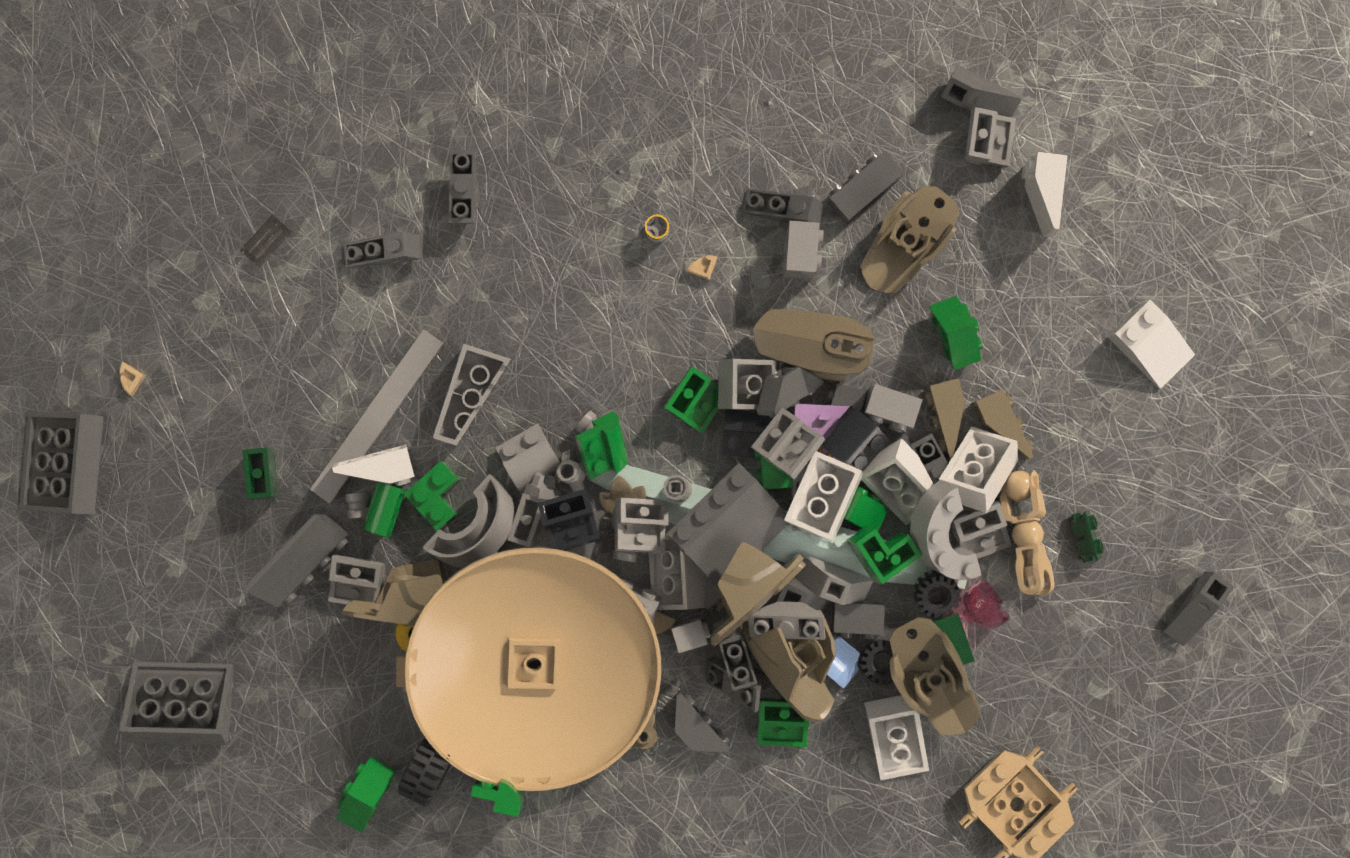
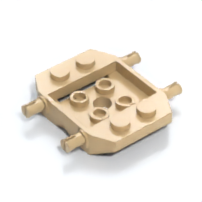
(1010, 777)

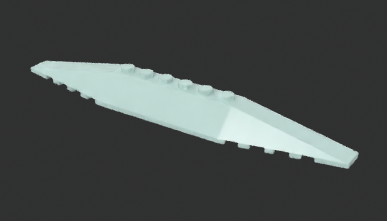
(783, 546)

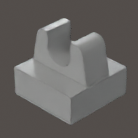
(541, 489)

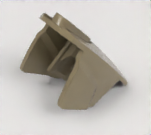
(904, 245)
(806, 341)
(749, 584)
(402, 594)
(796, 668)
(934, 684)

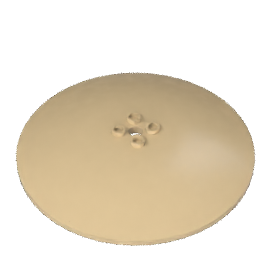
(521, 722)

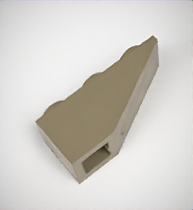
(947, 406)
(998, 418)

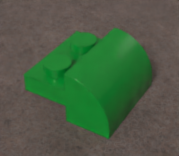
(694, 400)
(603, 446)
(383, 509)
(780, 724)
(506, 797)

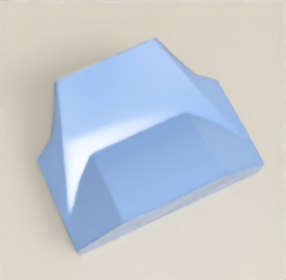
(844, 664)

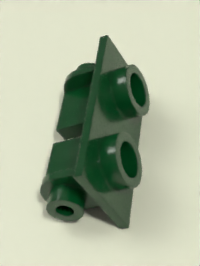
(1090, 545)

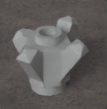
(570, 472)

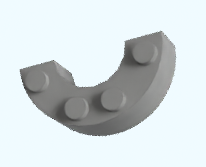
(931, 533)
(484, 534)

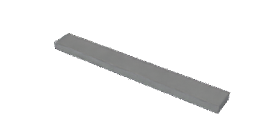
(379, 413)

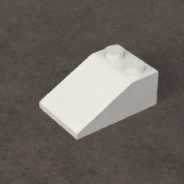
(1045, 185)
(1152, 343)
(382, 466)
(898, 479)
(896, 737)

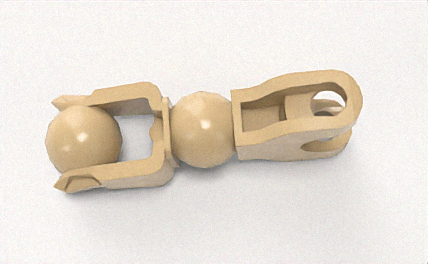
(1027, 533)

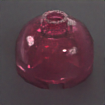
(984, 606)

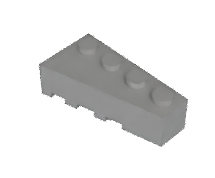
(469, 388)

